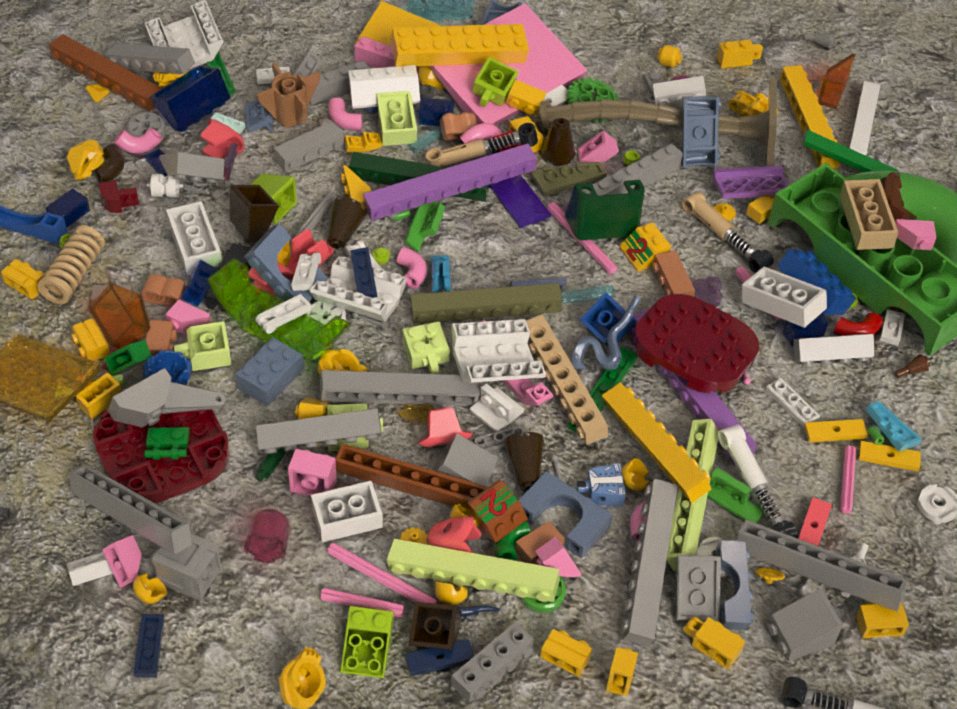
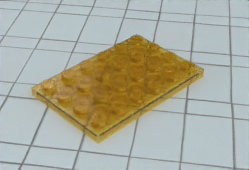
(41, 377)

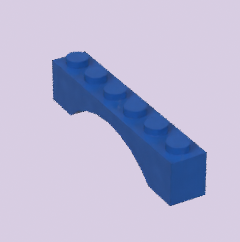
(43, 226)

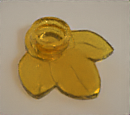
(416, 412)

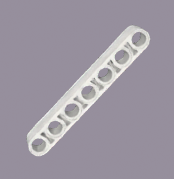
(864, 117)

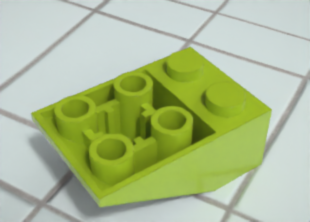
(367, 641)

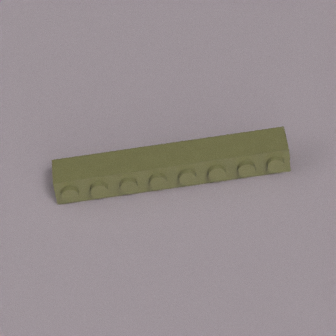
(486, 303)

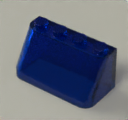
(191, 97)

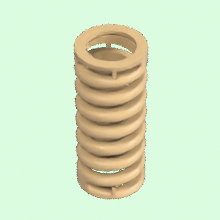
(85, 246)

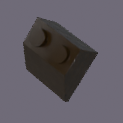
(434, 625)

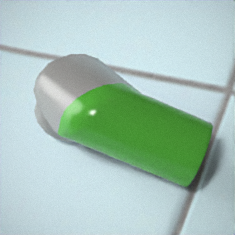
(402, 215)
(875, 433)

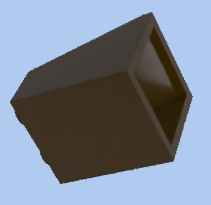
(251, 210)

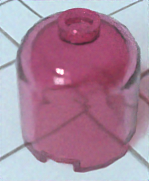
(268, 536)

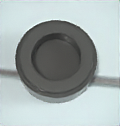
(426, 91)

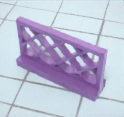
(747, 177)

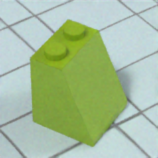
(281, 190)

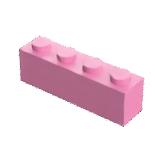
(375, 53)

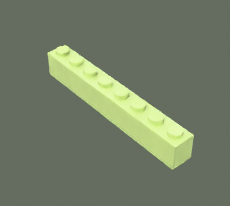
(687, 515)
(473, 570)

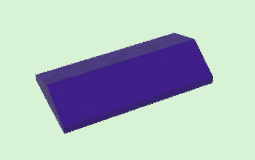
(520, 201)

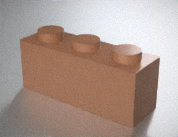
(672, 274)

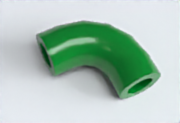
(505, 547)

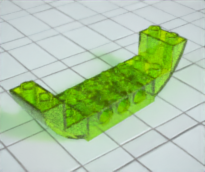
(247, 301)

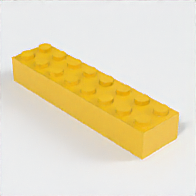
(459, 44)

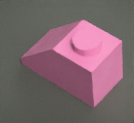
(598, 148)
(916, 233)
(186, 315)
(555, 556)
(123, 560)

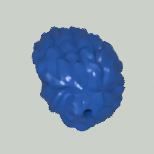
(175, 364)

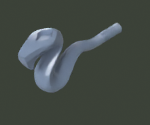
(613, 360)

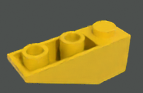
(354, 186)

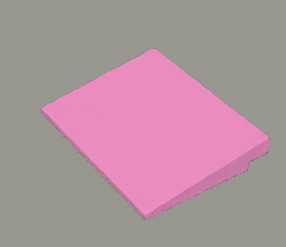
(546, 68)

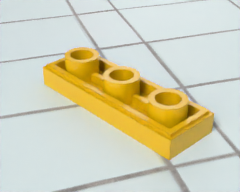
(835, 430)
(889, 456)

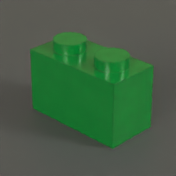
(127, 357)

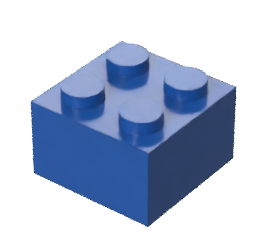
(604, 316)

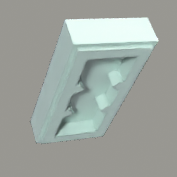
(236, 125)

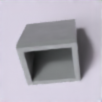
(466, 461)
(805, 626)

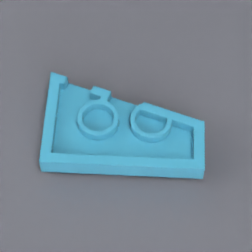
(895, 429)

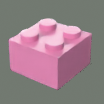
(311, 472)

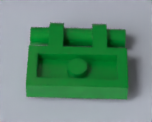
(167, 438)

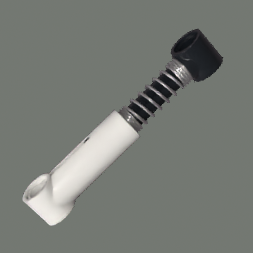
(735, 442)
(797, 694)

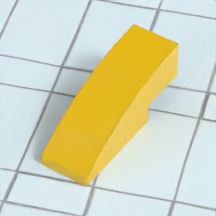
(760, 208)

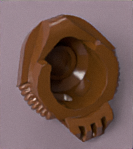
(891, 186)

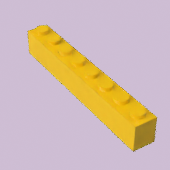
(807, 109)
(657, 443)

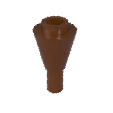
(917, 365)

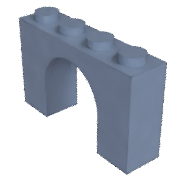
(264, 259)
(551, 492)

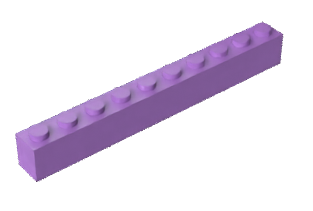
(449, 182)
(701, 404)

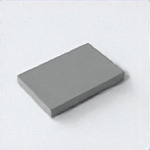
(698, 587)

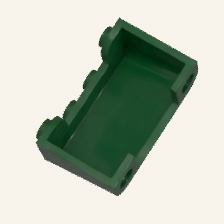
(605, 215)

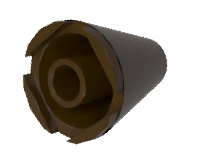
(558, 143)
(344, 221)
(525, 457)

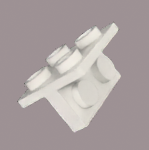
(496, 408)

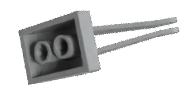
(158, 395)

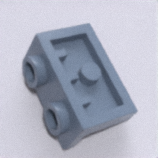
(258, 116)

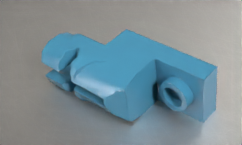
(440, 273)

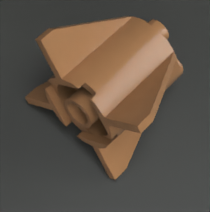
(289, 96)

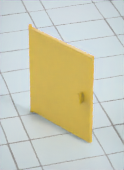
(388, 16)

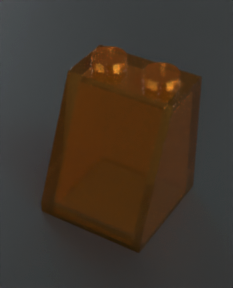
(120, 315)

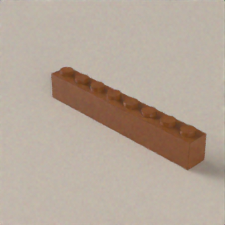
(104, 71)
(406, 477)

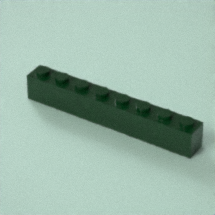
(393, 171)

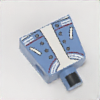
(604, 485)

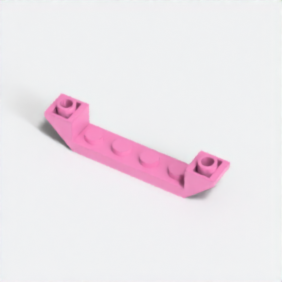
(528, 392)

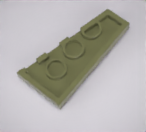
(564, 178)

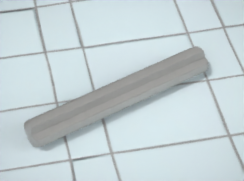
(317, 214)

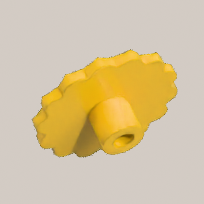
(726, 211)
(414, 535)
(770, 574)

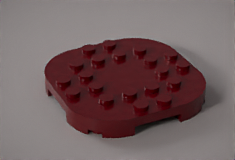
(696, 342)
(123, 449)

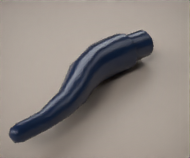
(468, 611)

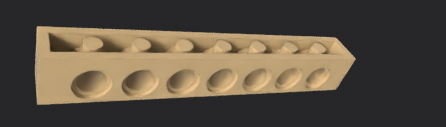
(566, 382)

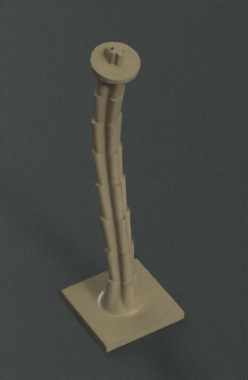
(755, 127)

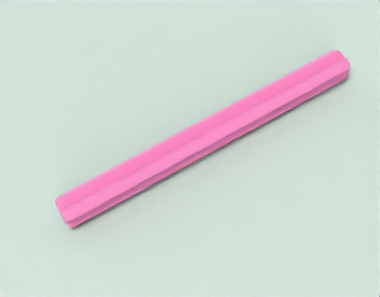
(589, 245)
(379, 575)

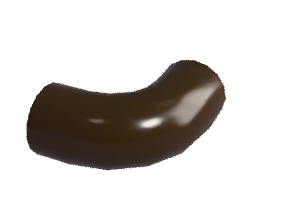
(113, 166)

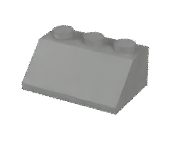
(193, 167)

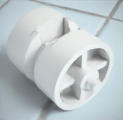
(164, 186)

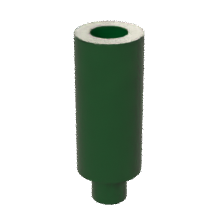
(269, 464)

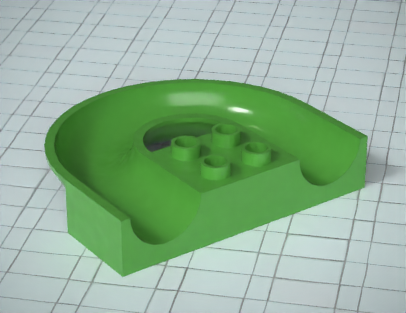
(882, 278)

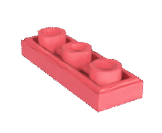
(815, 521)

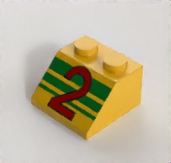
(643, 245)

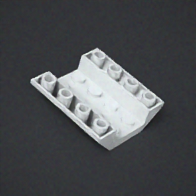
(194, 32)
(342, 292)
(494, 351)

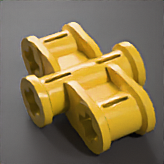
(747, 104)

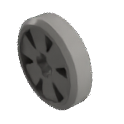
(143, 121)

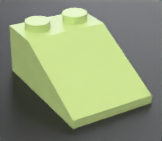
(396, 118)

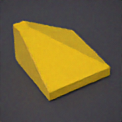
(97, 92)

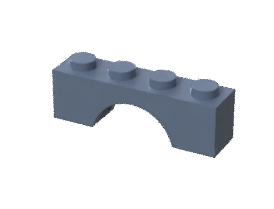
(736, 611)

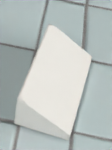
(88, 568)

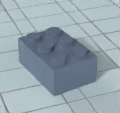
(270, 371)

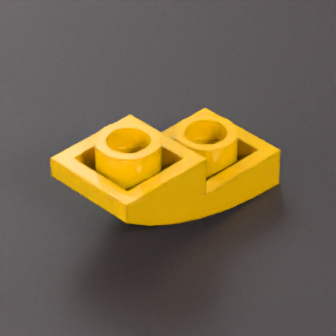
(368, 142)

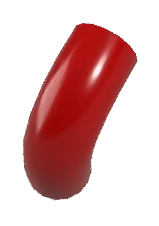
(869, 325)

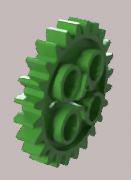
(583, 91)

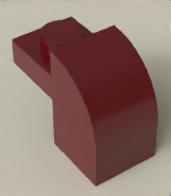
(115, 199)

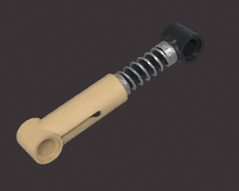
(525, 135)
(697, 205)

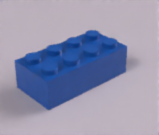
(807, 268)

